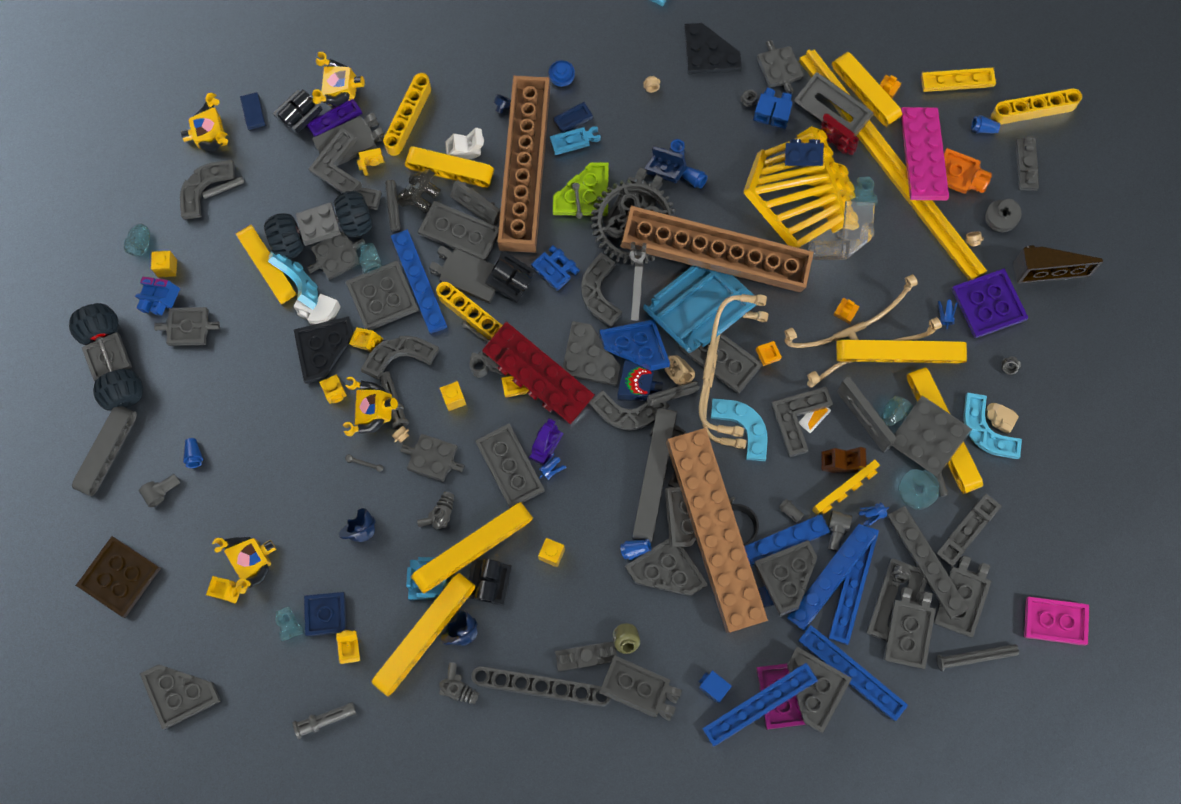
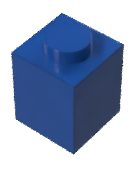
(714, 686)

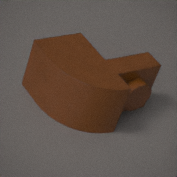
(843, 461)

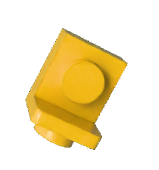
(369, 158)
(365, 339)
(333, 389)
(223, 589)

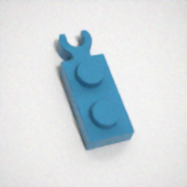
(573, 140)

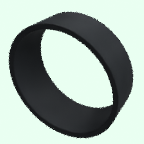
(739, 507)

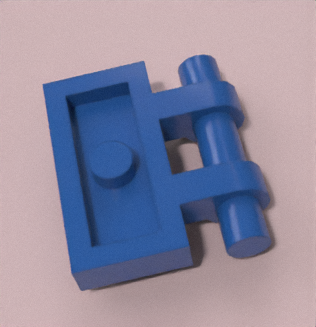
(551, 271)

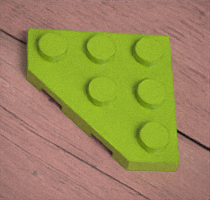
(592, 183)

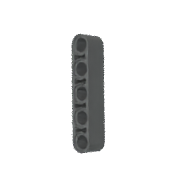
(104, 450)

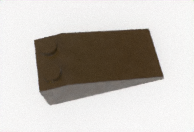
(1047, 264)

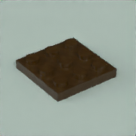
(118, 577)

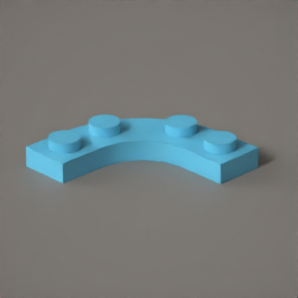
(306, 287)
(749, 420)
(981, 433)

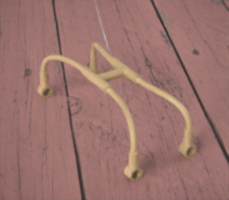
(850, 332)
(709, 370)

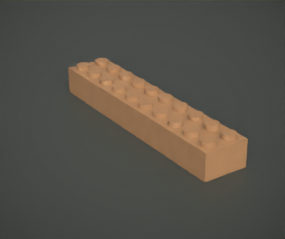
(524, 164)
(717, 249)
(716, 530)

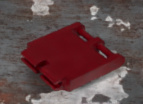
(839, 135)

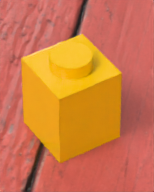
(163, 264)
(453, 396)
(551, 552)

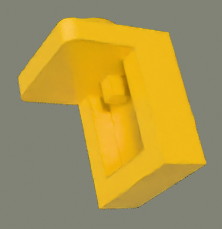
(348, 646)

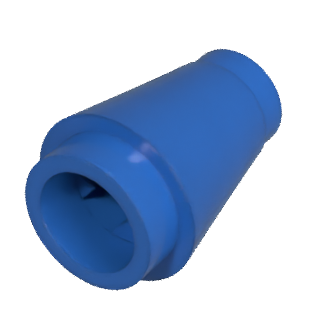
(984, 125)
(695, 177)
(192, 454)
(635, 548)

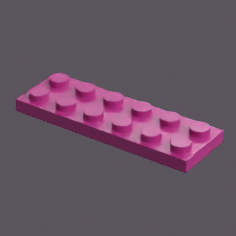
(924, 154)

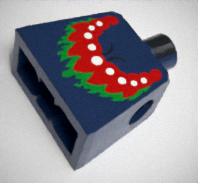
(637, 383)

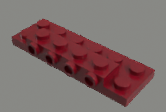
(537, 373)

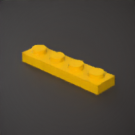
(958, 79)
(840, 493)

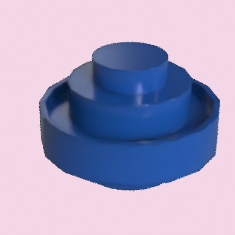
(561, 73)

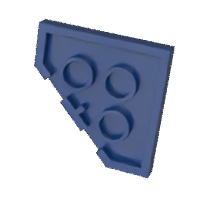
(637, 343)

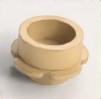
(651, 84)
(974, 238)
(401, 434)

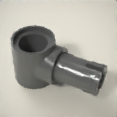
(154, 493)
(839, 524)

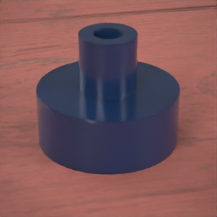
(502, 102)

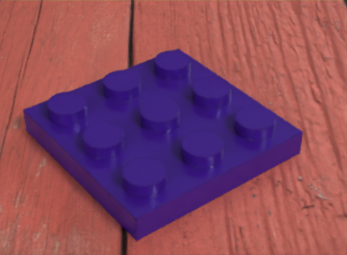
(989, 303)

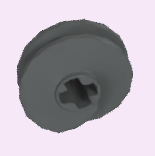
(1011, 212)

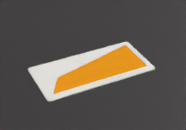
(812, 419)

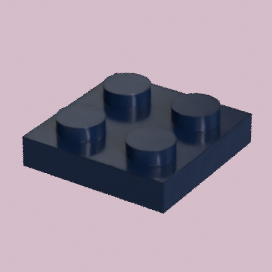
(325, 614)

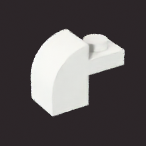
(465, 146)
(324, 311)

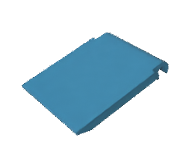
(691, 302)

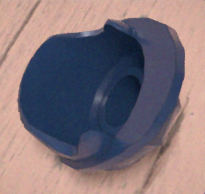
(359, 528)
(461, 631)

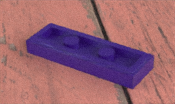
(334, 117)

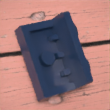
(804, 153)
(666, 164)

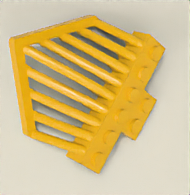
(829, 183)

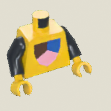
(338, 82)
(206, 126)
(371, 409)
(247, 558)

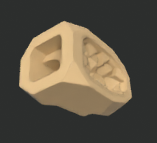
(679, 370)
(1001, 417)

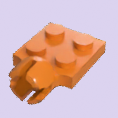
(965, 172)

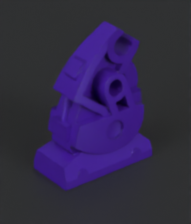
(545, 442)

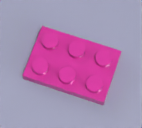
(1056, 621)

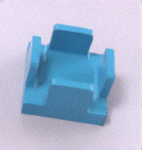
(414, 592)

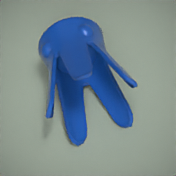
(677, 146)
(948, 317)
(546, 469)
(875, 512)

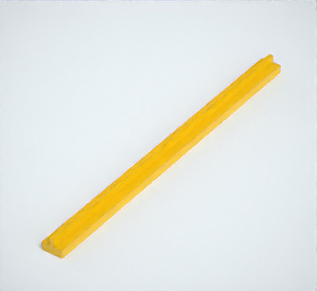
(897, 172)

